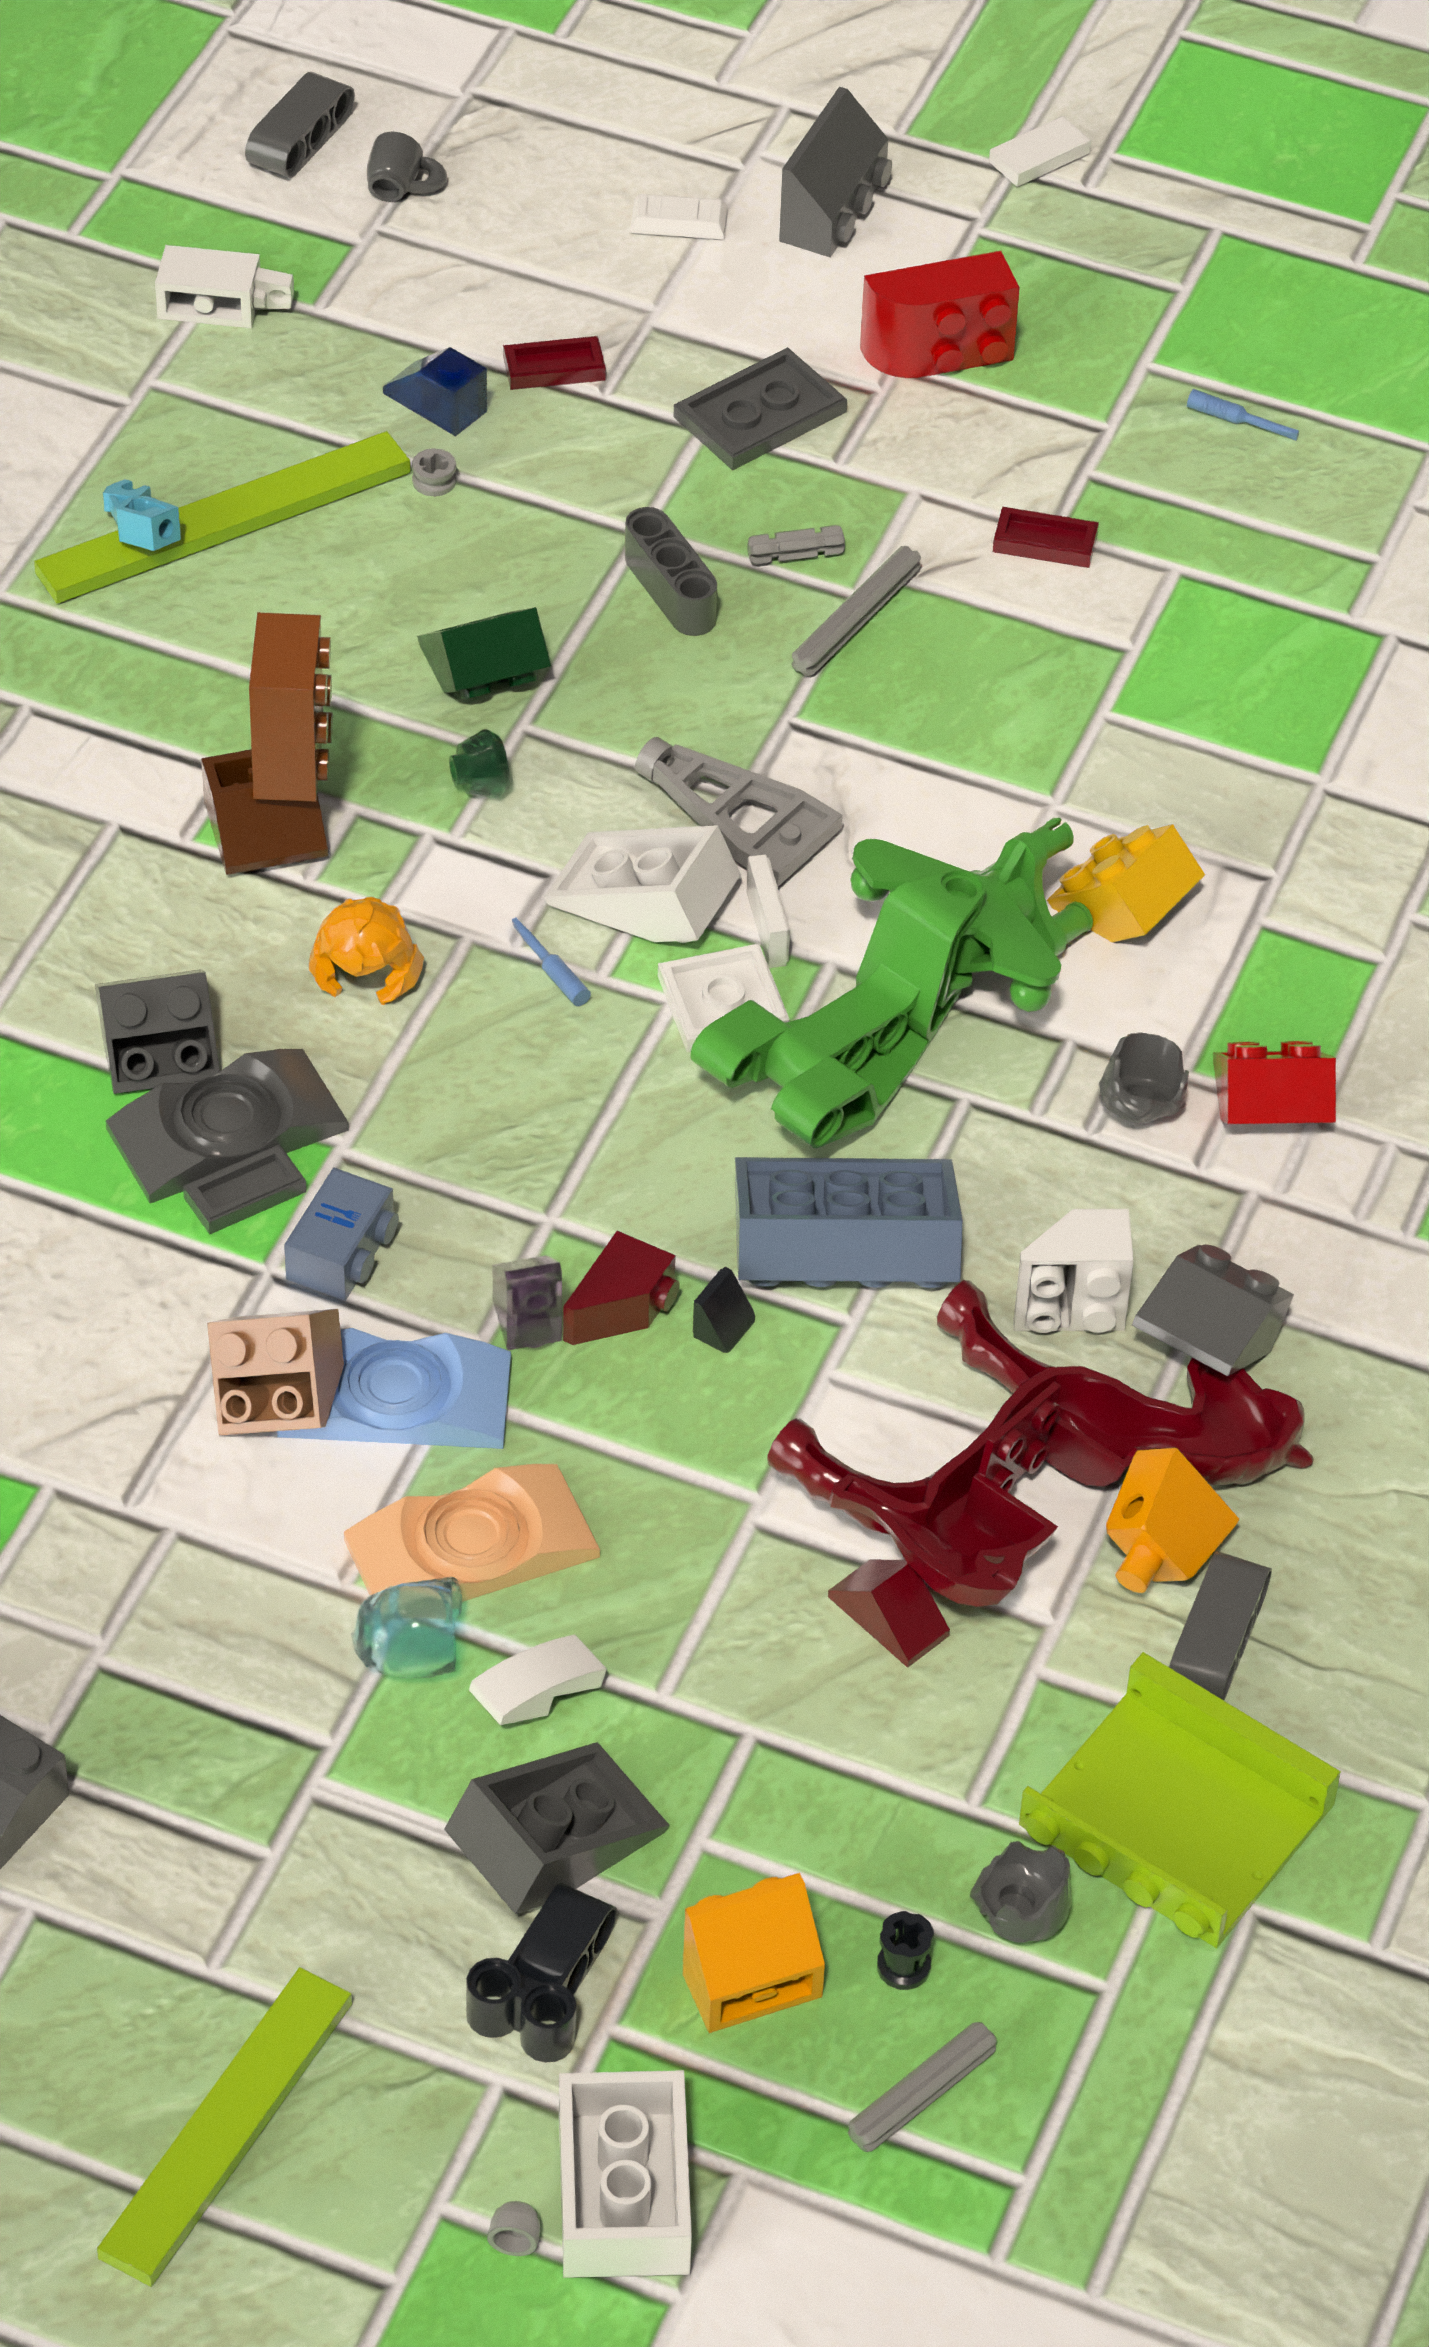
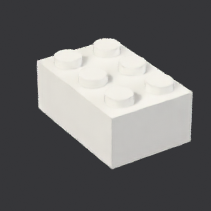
(624, 2174)

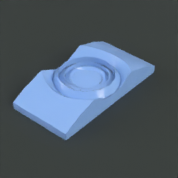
(418, 1392)

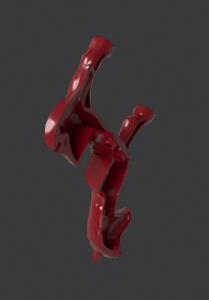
(962, 1521)

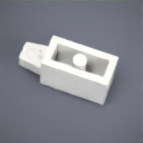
(218, 287)

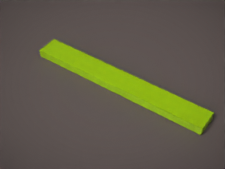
(228, 515)

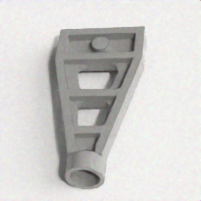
(786, 838)

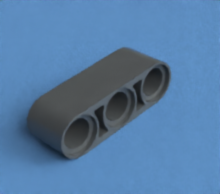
(299, 124)
(670, 571)
(1221, 1622)

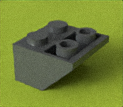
(157, 1030)

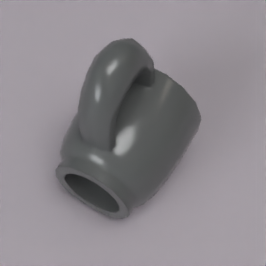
(395, 165)

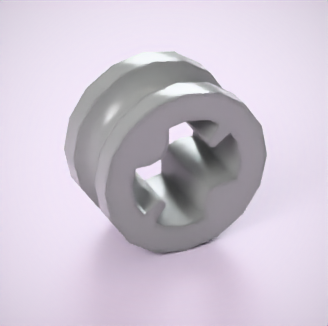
(434, 472)

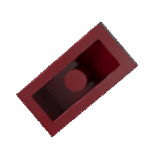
(620, 1291)

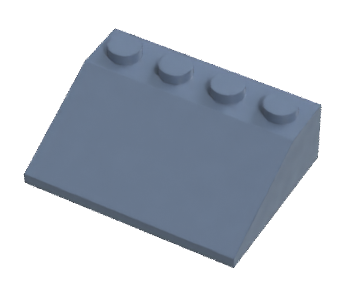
(847, 1221)

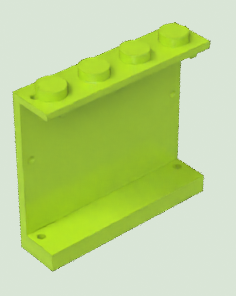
(1183, 1802)

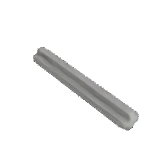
(856, 611)

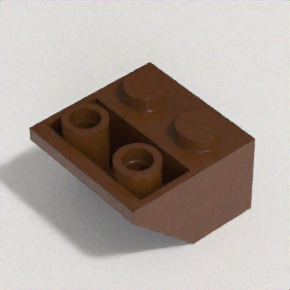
(257, 831)

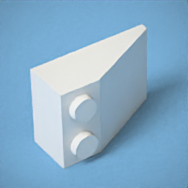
(648, 881)

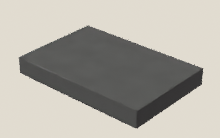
(760, 408)

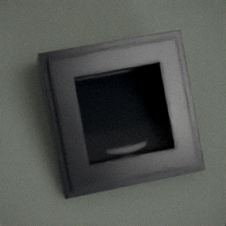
(722, 1312)

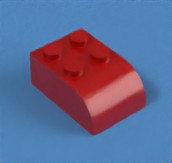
(940, 316)

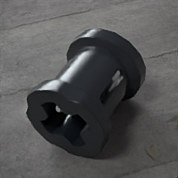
(900, 1952)

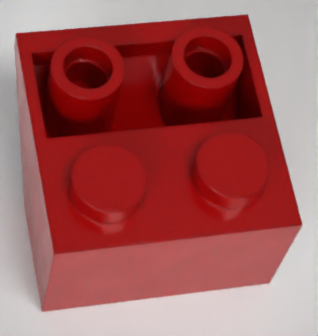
(1275, 1085)

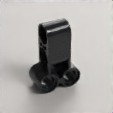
(541, 1975)

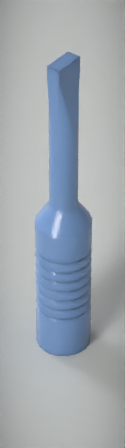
(1234, 413)
(555, 968)

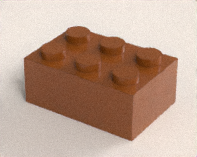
(288, 707)

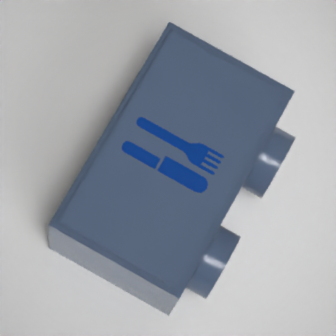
(340, 1234)

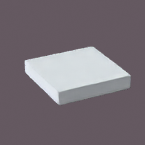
(715, 983)

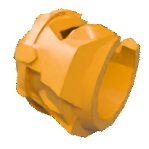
(361, 940)

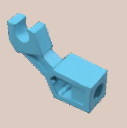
(140, 517)

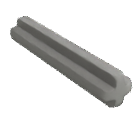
(922, 2086)

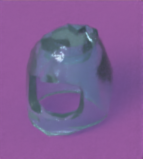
(410, 1628)

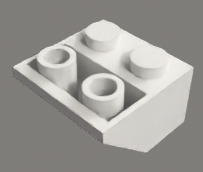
(1077, 1274)

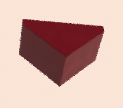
(892, 1607)

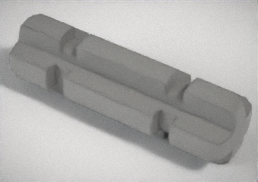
(796, 545)

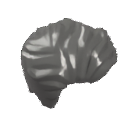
(1144, 1078)
(1025, 1892)

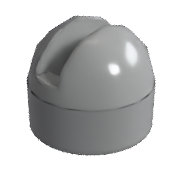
(514, 2229)

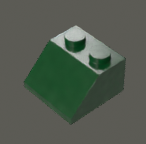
(487, 651)

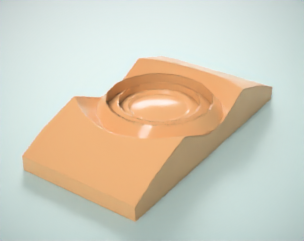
(487, 1535)

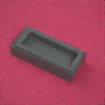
(244, 1189)

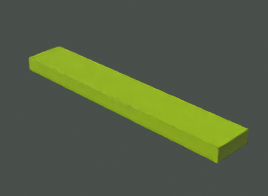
(224, 2127)

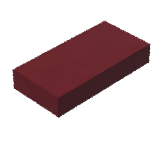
(554, 362)
(1045, 537)

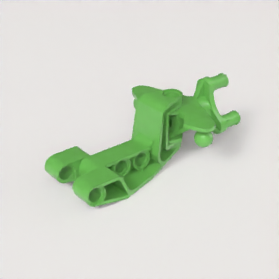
(926, 943)

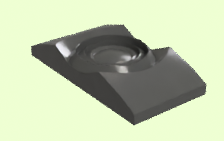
(209, 1124)

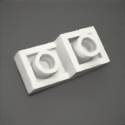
(529, 1680)

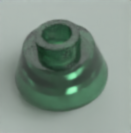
(481, 765)

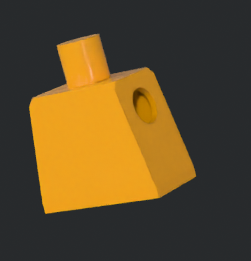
(1166, 1520)

